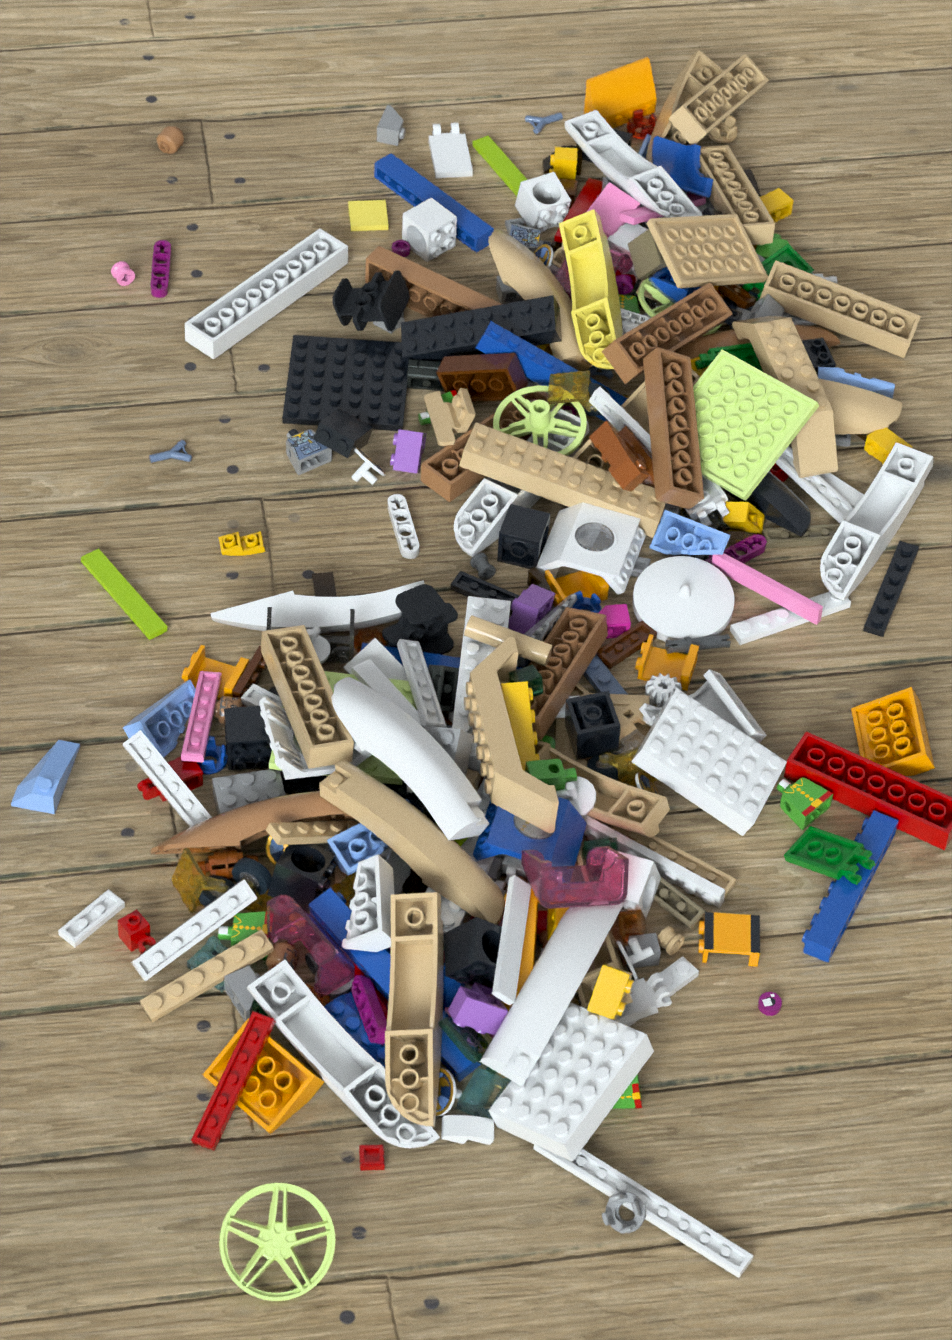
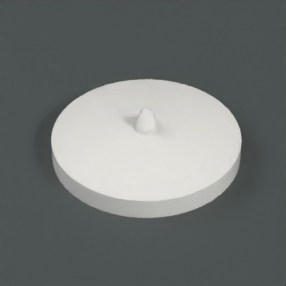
(683, 598)

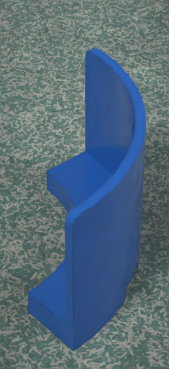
(682, 165)

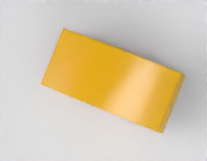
(239, 546)

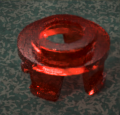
(639, 122)

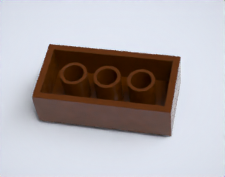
(485, 376)

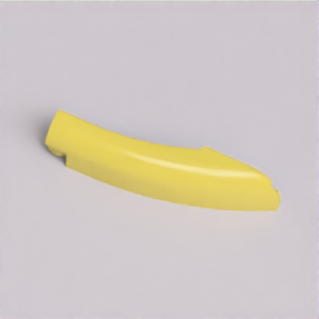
(593, 286)

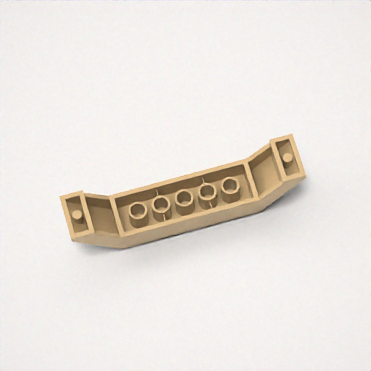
(786, 360)
(496, 747)

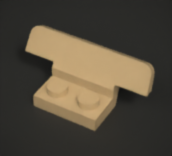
(449, 417)

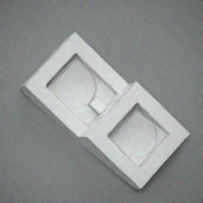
(465, 1127)

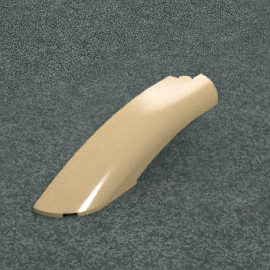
(532, 279)
(416, 840)
(415, 1006)

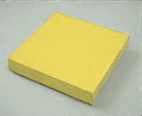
(368, 215)

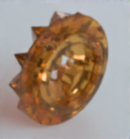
(364, 636)

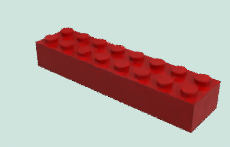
(872, 788)

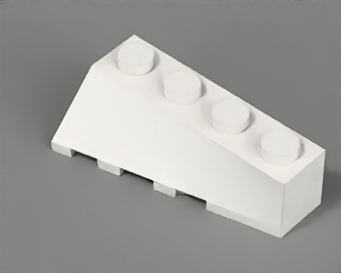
(371, 907)

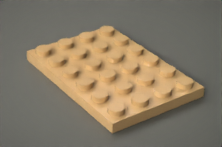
(707, 250)

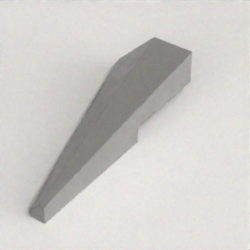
(544, 626)

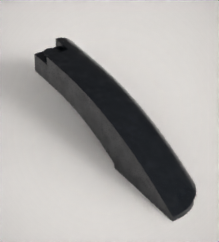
(779, 504)

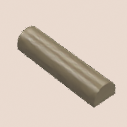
(678, 905)

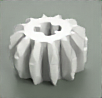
(661, 688)

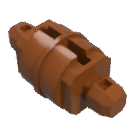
(223, 857)

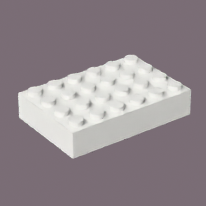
(709, 762)
(573, 1082)

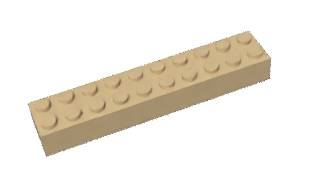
(556, 476)

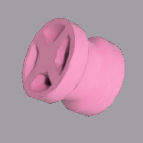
(123, 273)

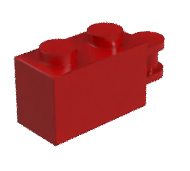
(187, 771)

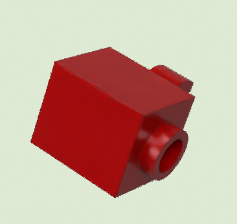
(135, 932)

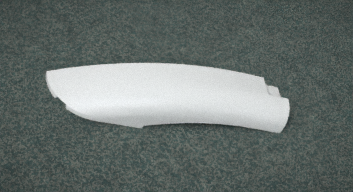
(628, 169)
(484, 511)
(874, 520)
(327, 613)
(413, 755)
(549, 990)
(335, 1056)

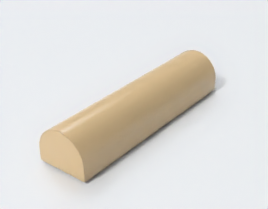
(495, 635)

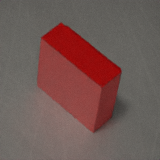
(371, 1157)

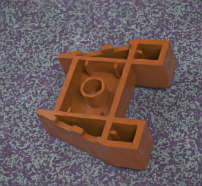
(626, 454)

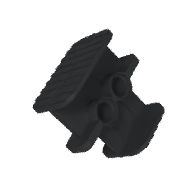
(373, 302)
(422, 620)

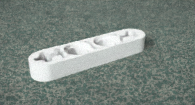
(401, 526)

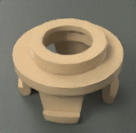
(727, 127)

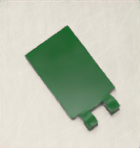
(785, 255)
(742, 351)
(829, 855)

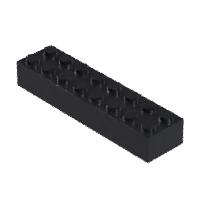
(460, 332)

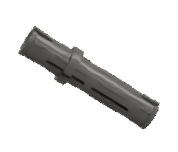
(710, 642)

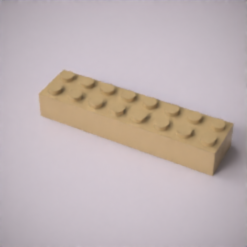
(718, 99)
(735, 194)
(841, 309)
(306, 696)

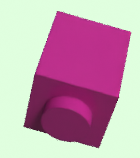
(617, 619)

